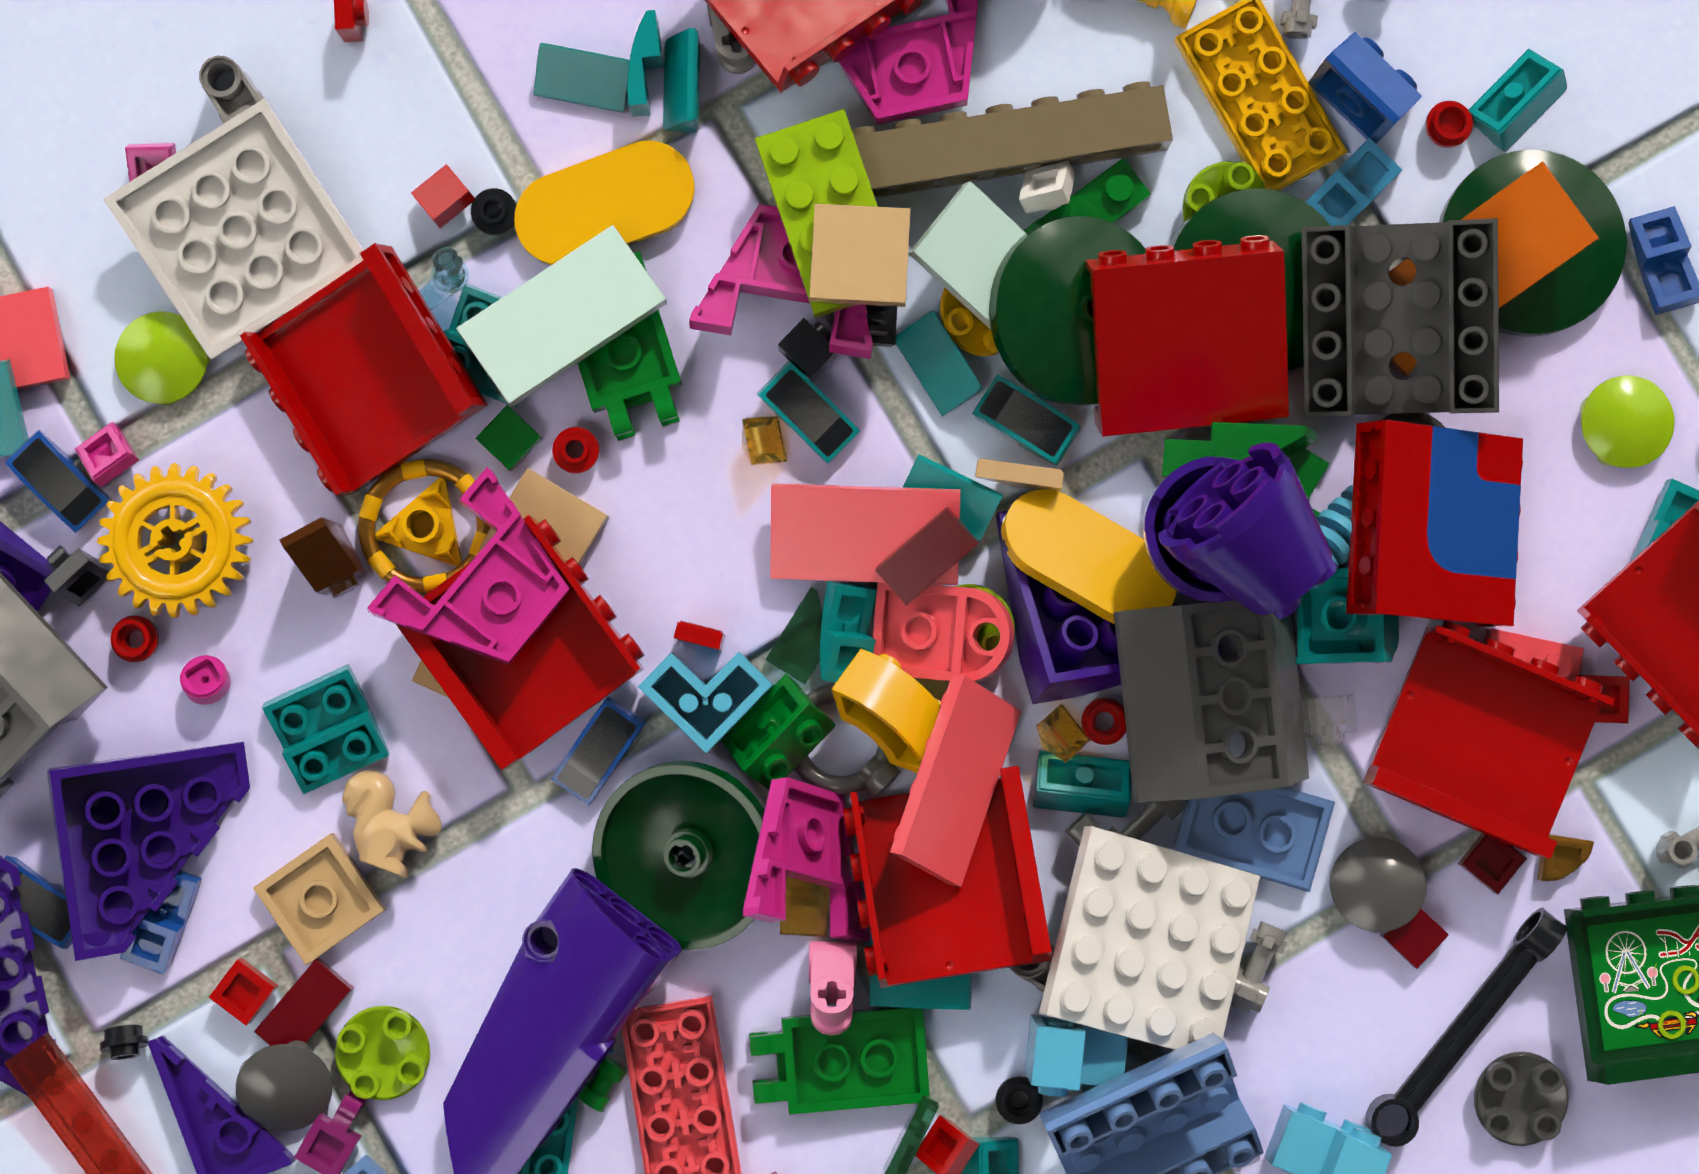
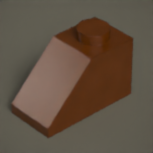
(325, 557)

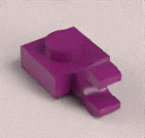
(331, 1139)

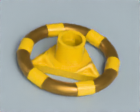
(422, 526)

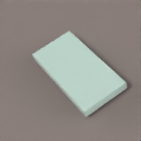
(967, 248)
(561, 316)

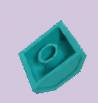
(1335, 637)

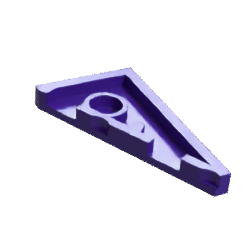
(212, 1122)

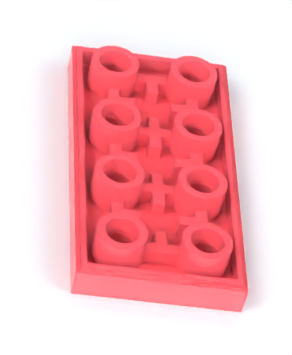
(849, 529)
(955, 780)
(680, 1088)

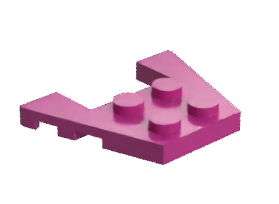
(915, 65)
(765, 266)
(498, 596)
(808, 841)

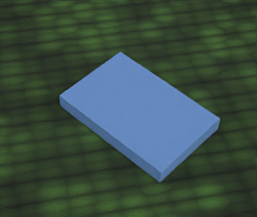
(1259, 832)

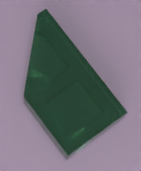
(799, 644)
(911, 1136)

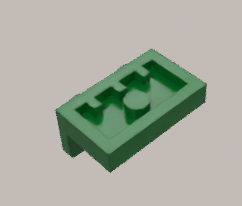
(777, 733)

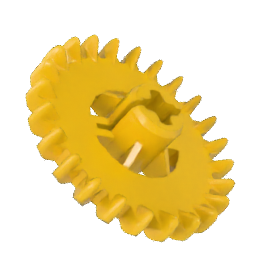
(214, 517)

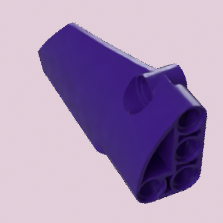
(552, 1024)

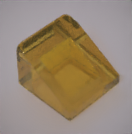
(805, 909)

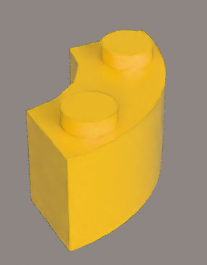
(887, 707)

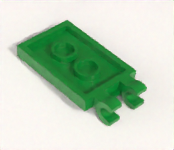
(633, 372)
(867, 1066)

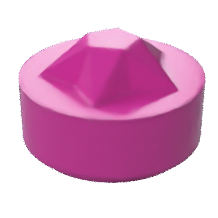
(205, 680)

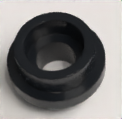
(497, 225)
(123, 1041)
(1022, 1114)

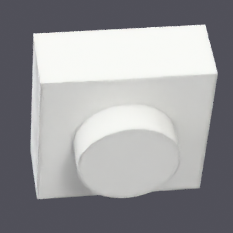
(1047, 187)

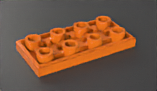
(1535, 232)

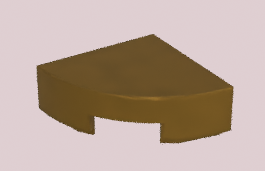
(1566, 858)

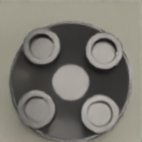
(1378, 884)
(284, 1086)
(1521, 1099)

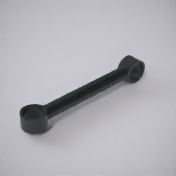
(1532, 944)

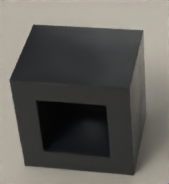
(808, 348)

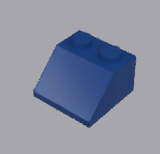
(1365, 87)

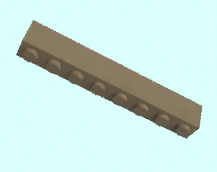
(1015, 140)

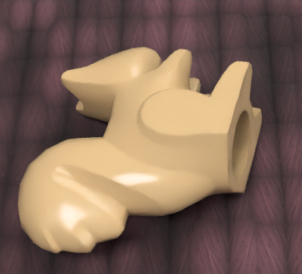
(383, 833)

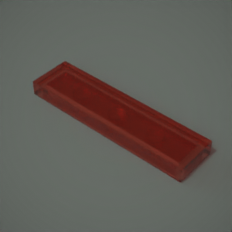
(73, 1110)

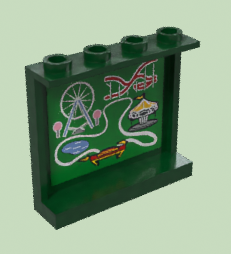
(1613, 978)

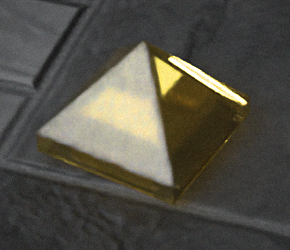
(763, 440)
(1061, 734)

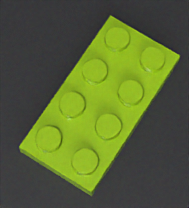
(810, 167)

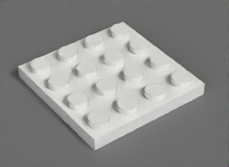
(236, 228)
(1148, 941)

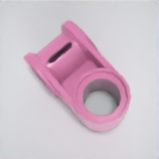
(832, 981)

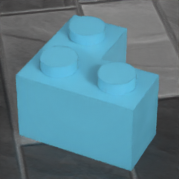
(709, 709)
(1071, 1054)
(1312, 1145)

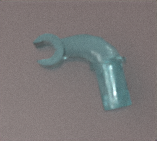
(448, 277)

